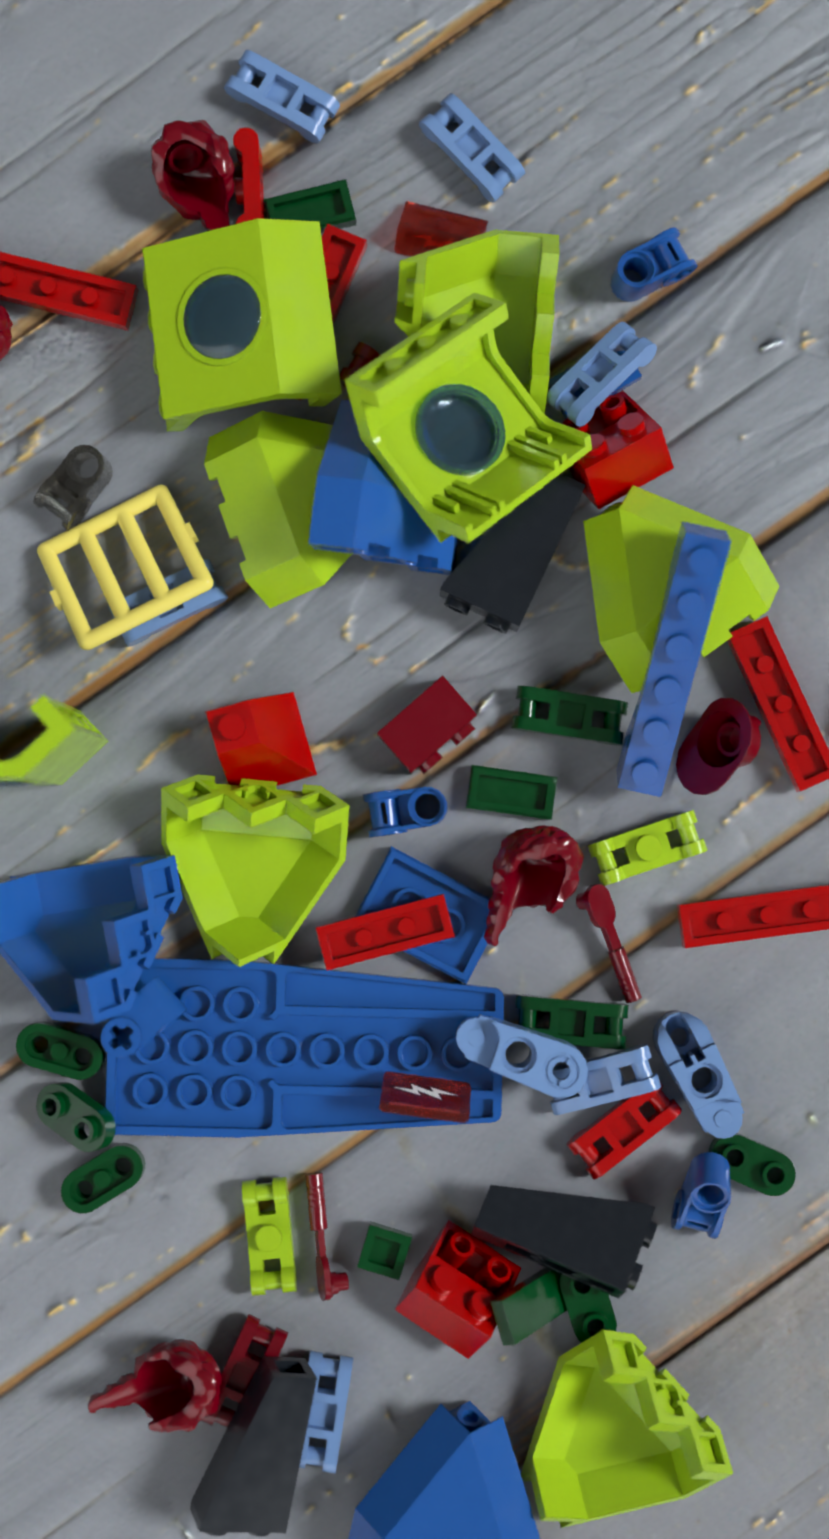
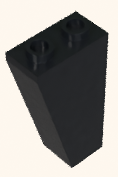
(512, 557)
(570, 1234)
(260, 1454)

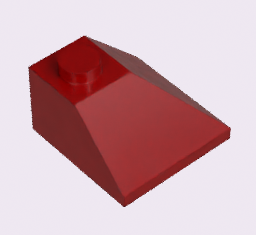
(262, 740)

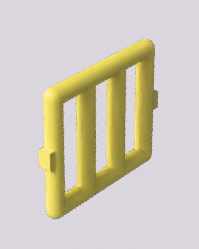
(163, 600)

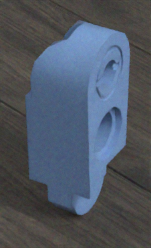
(486, 1041)
(717, 1104)

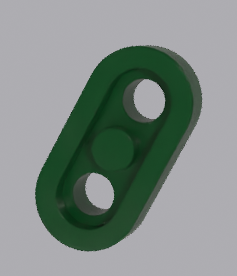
(61, 1050)
(72, 1114)
(755, 1163)
(104, 1176)
(586, 1305)

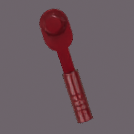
(602, 915)
(328, 1282)

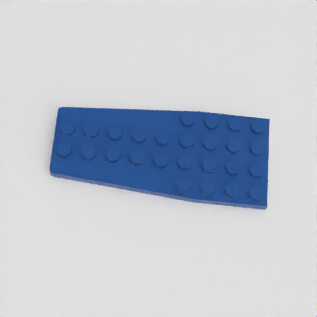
(294, 1051)

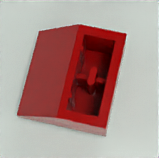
(624, 451)
(454, 1289)

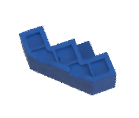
(364, 510)
(87, 932)
(450, 1484)

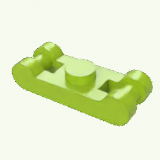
(647, 847)
(269, 1236)

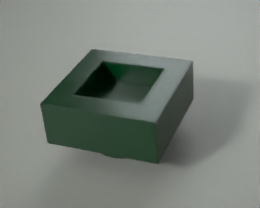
(384, 1250)

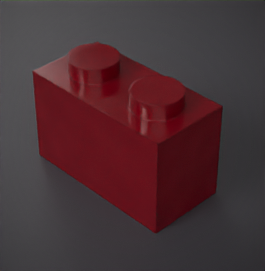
(428, 726)

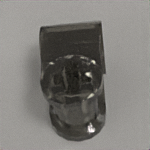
(72, 488)

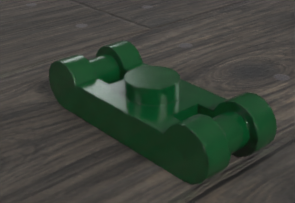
(569, 715)
(574, 1020)

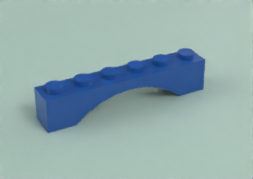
(675, 654)

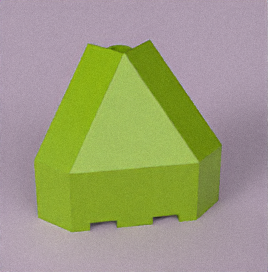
(499, 265)
(268, 487)
(630, 569)
(252, 859)
(618, 1436)

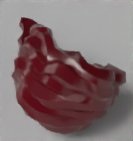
(194, 172)
(532, 870)
(171, 1383)

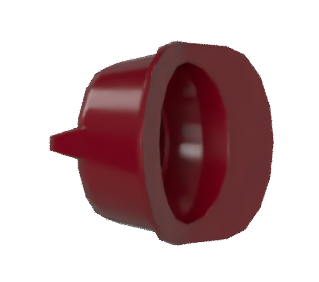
(718, 746)

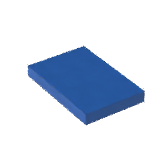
(408, 880)

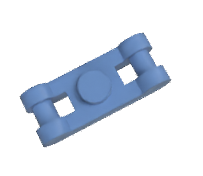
(282, 95)
(472, 147)
(600, 372)
(207, 600)
(606, 1080)
(327, 1411)

